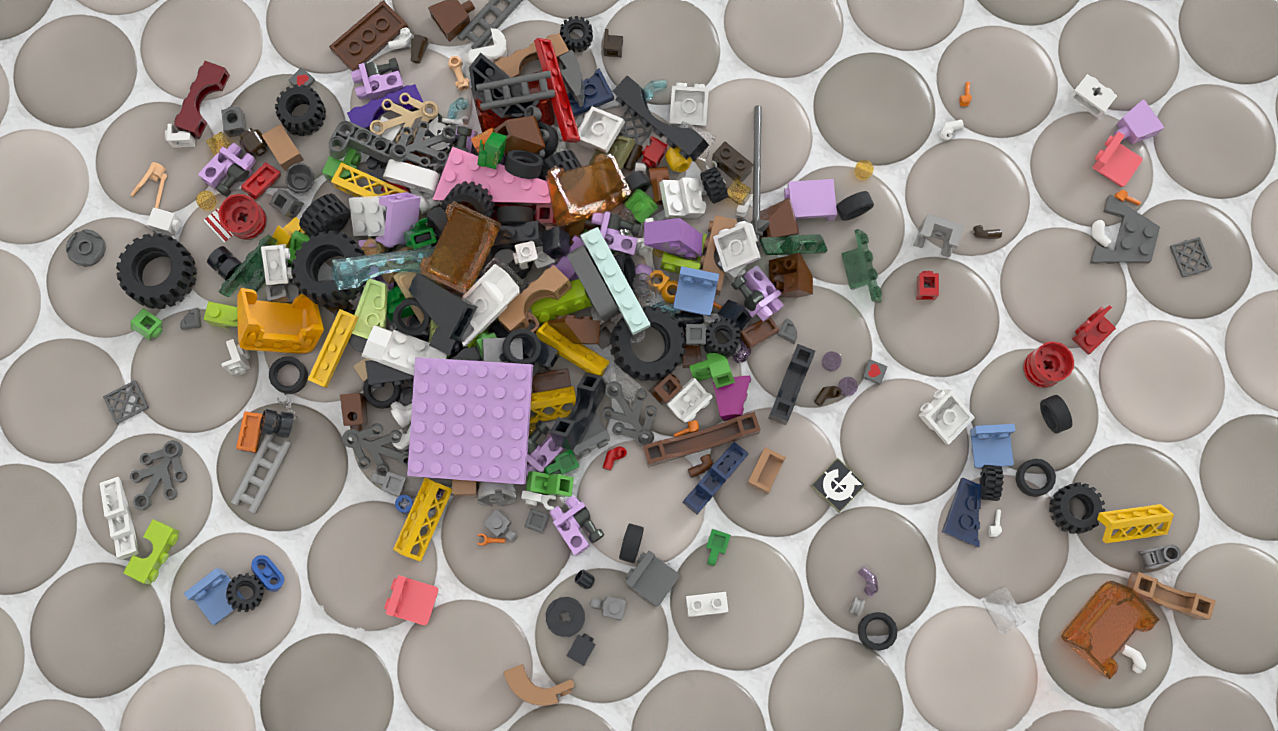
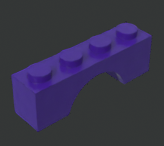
(366, 114)

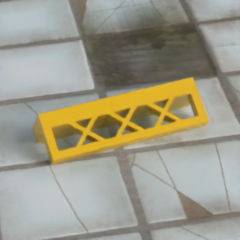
(357, 191)
(333, 348)
(575, 353)
(551, 398)
(416, 518)
(1137, 518)

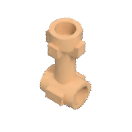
(455, 63)

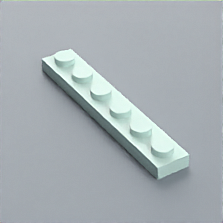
(615, 281)

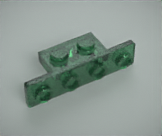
(793, 244)
(860, 268)
(250, 272)

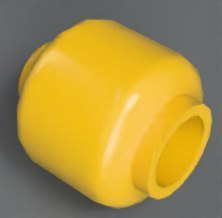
(676, 161)

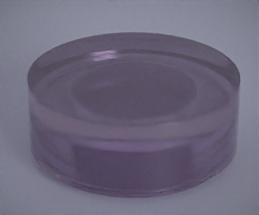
(831, 361)
(848, 386)

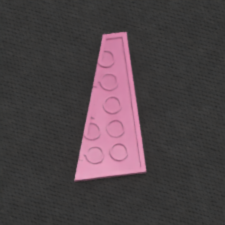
(501, 185)

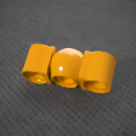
(663, 287)

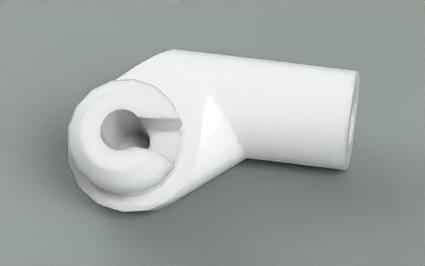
(403, 40)
(949, 127)
(1098, 233)
(1139, 662)

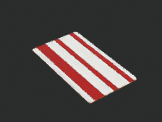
(214, 223)

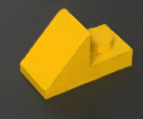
(284, 235)

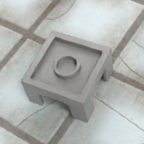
(941, 229)

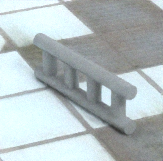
(263, 484)

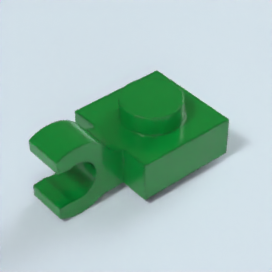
(564, 463)
(717, 544)

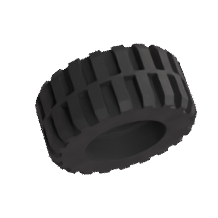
(140, 254)
(310, 259)
(656, 369)

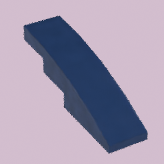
(715, 478)

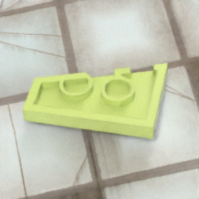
(371, 308)

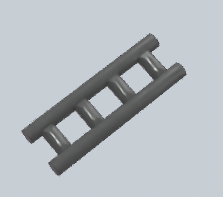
(478, 20)
(525, 97)

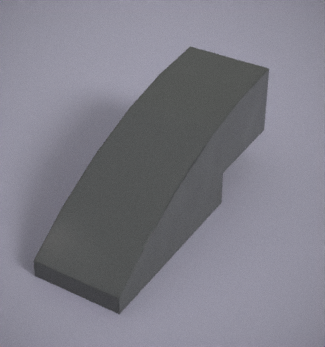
(573, 77)

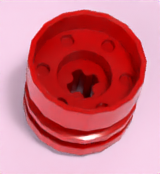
(233, 214)
(1058, 364)

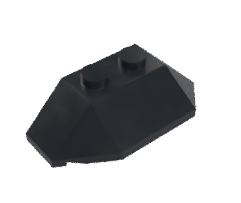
(484, 71)

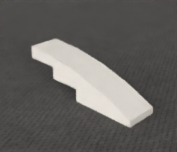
(119, 518)

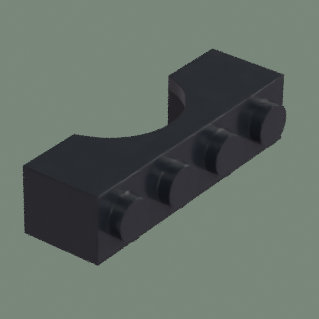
(791, 384)
(589, 395)

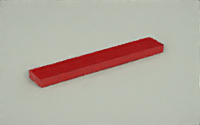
(560, 102)

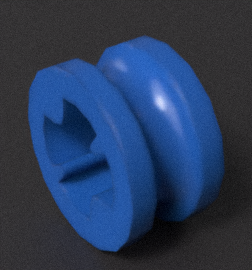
(400, 499)

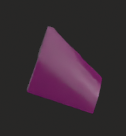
(732, 397)

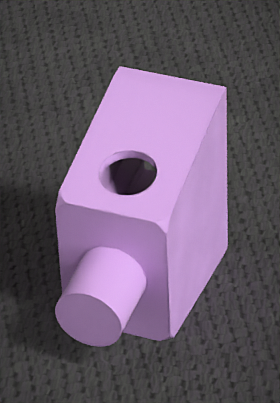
(1139, 124)

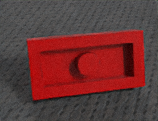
(260, 180)

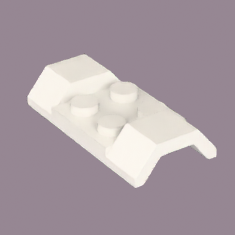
(492, 296)
(398, 349)

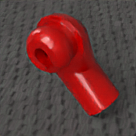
(613, 455)

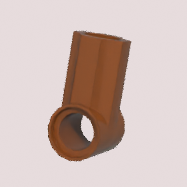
(657, 175)

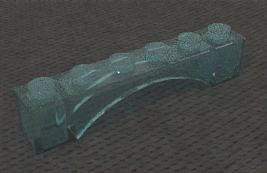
(356, 270)

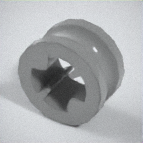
(857, 606)

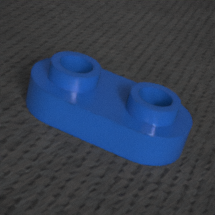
(269, 573)

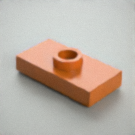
(249, 432)

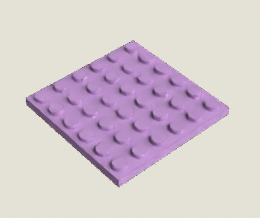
(470, 420)

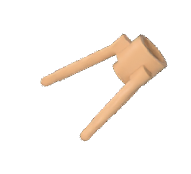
(154, 173)

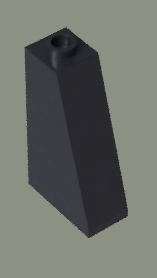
(444, 306)
(548, 354)

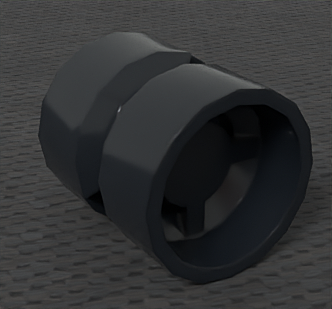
(223, 262)
(283, 423)

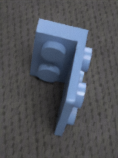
(696, 291)
(992, 445)
(211, 595)

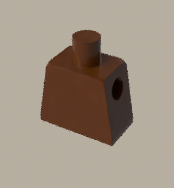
(451, 16)
(352, 404)

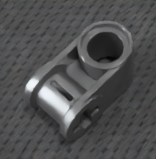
(1157, 557)

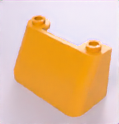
(277, 325)

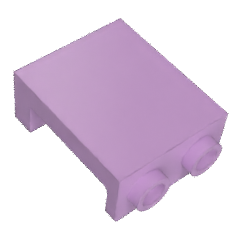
(812, 198)
(400, 215)

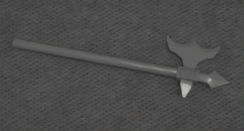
(758, 224)

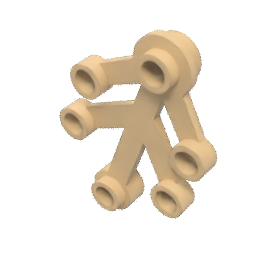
(406, 116)

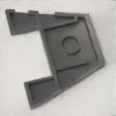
(1135, 236)

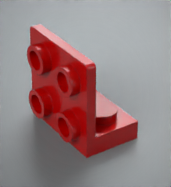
(1094, 330)

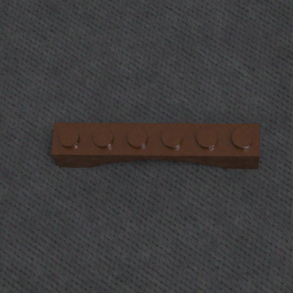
(702, 440)

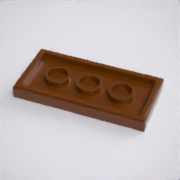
(368, 36)

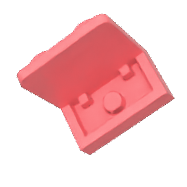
(1117, 161)
(411, 600)

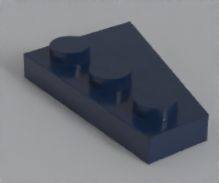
(596, 94)
(963, 515)

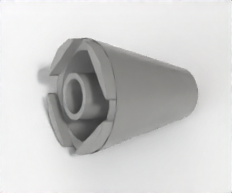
(496, 493)

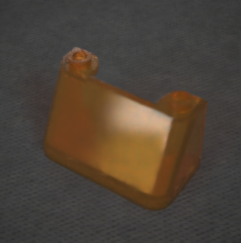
(586, 189)
(461, 248)
(1107, 625)

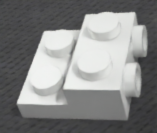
(689, 104)
(599, 129)
(682, 198)
(367, 216)
(737, 246)
(946, 415)

